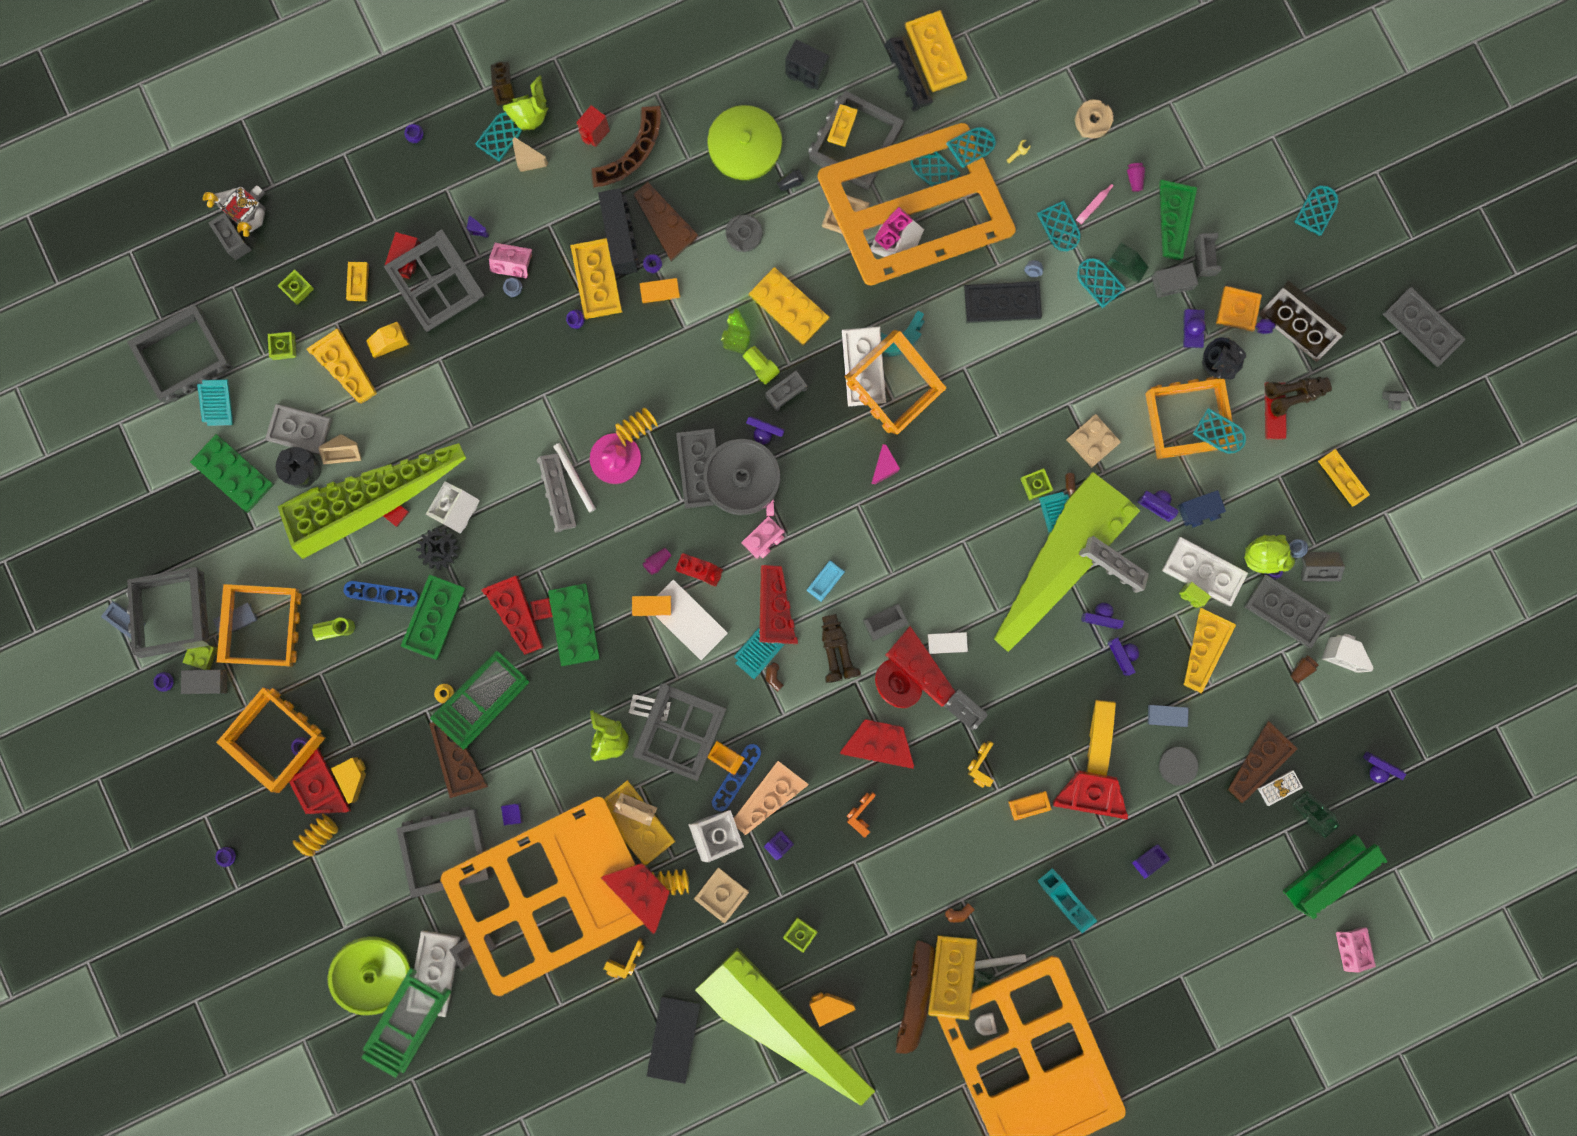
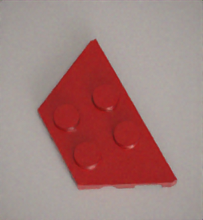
(879, 743)
(317, 787)
(1093, 794)
(640, 893)

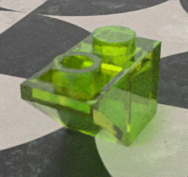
(737, 335)

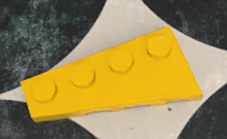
(338, 358)
(1207, 646)

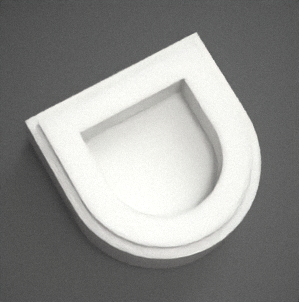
(985, 1024)

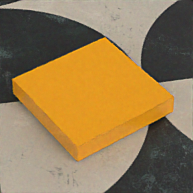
(1239, 308)

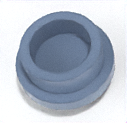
(1034, 268)
(512, 287)
(1298, 548)

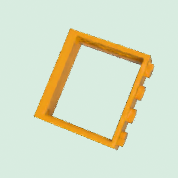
(919, 364)
(1178, 388)
(226, 621)
(228, 740)

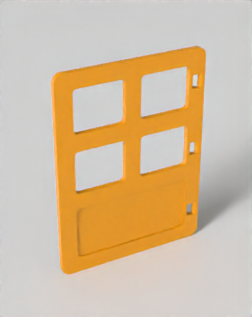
(579, 856)
(1055, 1102)

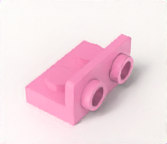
(510, 260)
(763, 538)
(1355, 950)

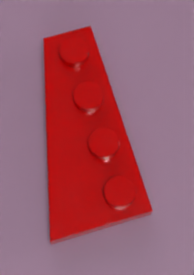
(512, 606)
(775, 614)
(916, 662)

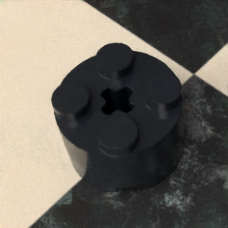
(291, 459)

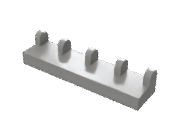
(556, 492)
(1115, 564)

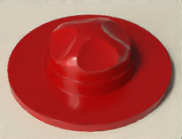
(896, 686)

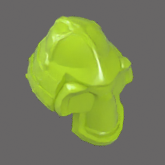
(526, 110)
(1269, 554)
(609, 739)

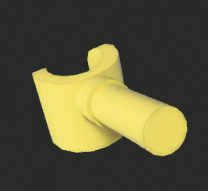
(1020, 150)

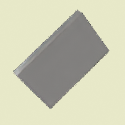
(298, 428)

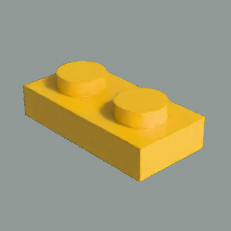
(842, 125)
(357, 281)

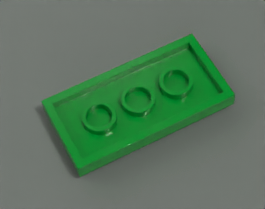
(231, 473)
(433, 617)
(574, 624)

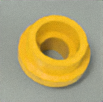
(450, 691)

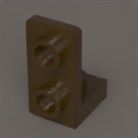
(502, 83)

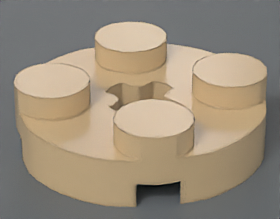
(1100, 111)

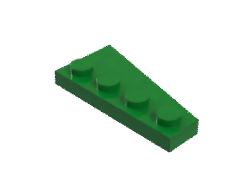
(1176, 213)

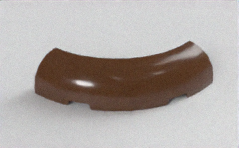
(635, 155)
(917, 999)

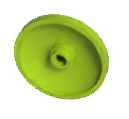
(744, 142)
(367, 975)

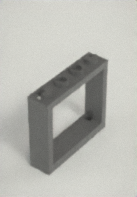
(897, 124)
(167, 328)
(199, 611)
(416, 891)

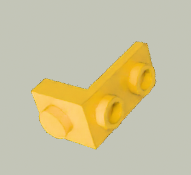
(980, 778)
(615, 969)

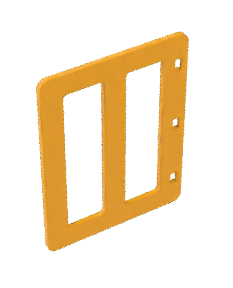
(854, 223)

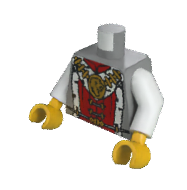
(240, 206)

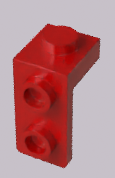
(699, 569)

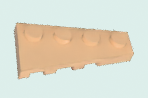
(771, 794)

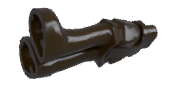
(1307, 390)
(835, 637)

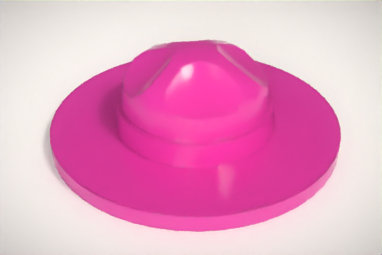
(614, 461)

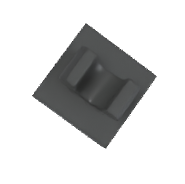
(1395, 398)

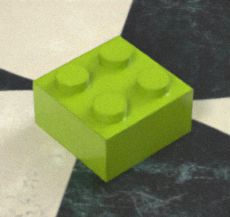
(295, 287)
(282, 345)
(1036, 484)
(1194, 595)
(200, 657)
(800, 934)

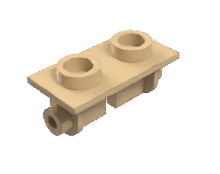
(635, 809)

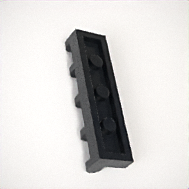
(908, 72)

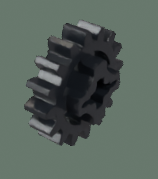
(443, 543)

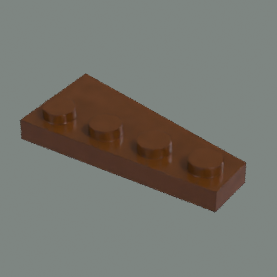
(667, 224)
(1262, 761)
(457, 765)

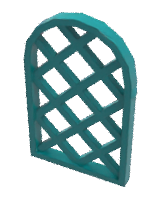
(506, 149)
(982, 154)
(938, 156)
(1309, 227)
(1051, 237)
(1096, 268)
(1218, 446)

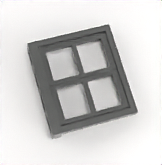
(457, 267)
(653, 721)

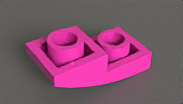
(892, 226)

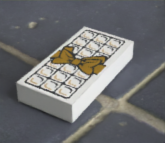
(1280, 788)

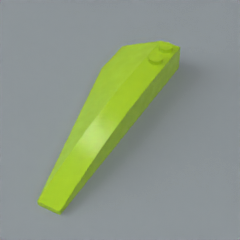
(336, 511)
(1090, 511)
(759, 1009)

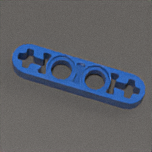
(381, 593)
(739, 779)

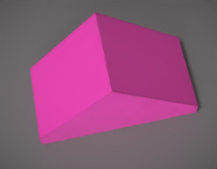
(885, 466)

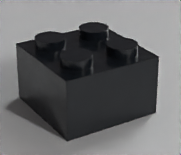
(806, 65)

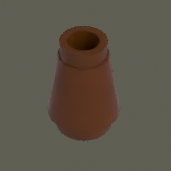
(1304, 669)

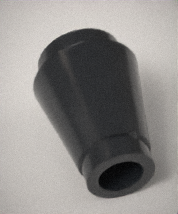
(790, 180)

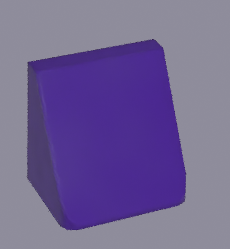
(476, 228)
(512, 814)
(778, 845)

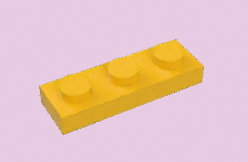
(1343, 477)

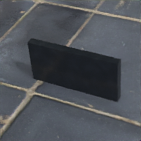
(1002, 302)
(673, 1039)

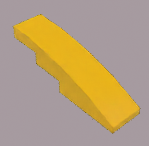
(1101, 737)

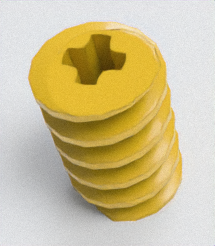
(635, 426)
(317, 836)
(675, 882)

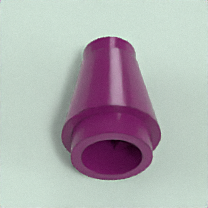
(1136, 176)
(656, 561)

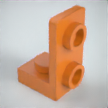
(860, 825)

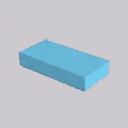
(825, 581)

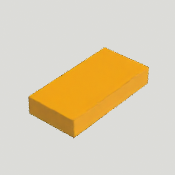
(659, 290)
(651, 605)
(725, 757)
(1029, 805)

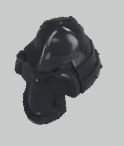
(1223, 358)

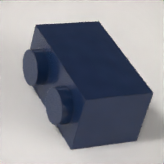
(1202, 508)

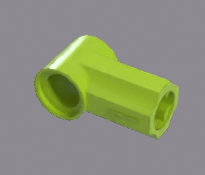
(764, 368)
(332, 629)

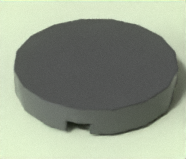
(744, 233)
(1178, 766)

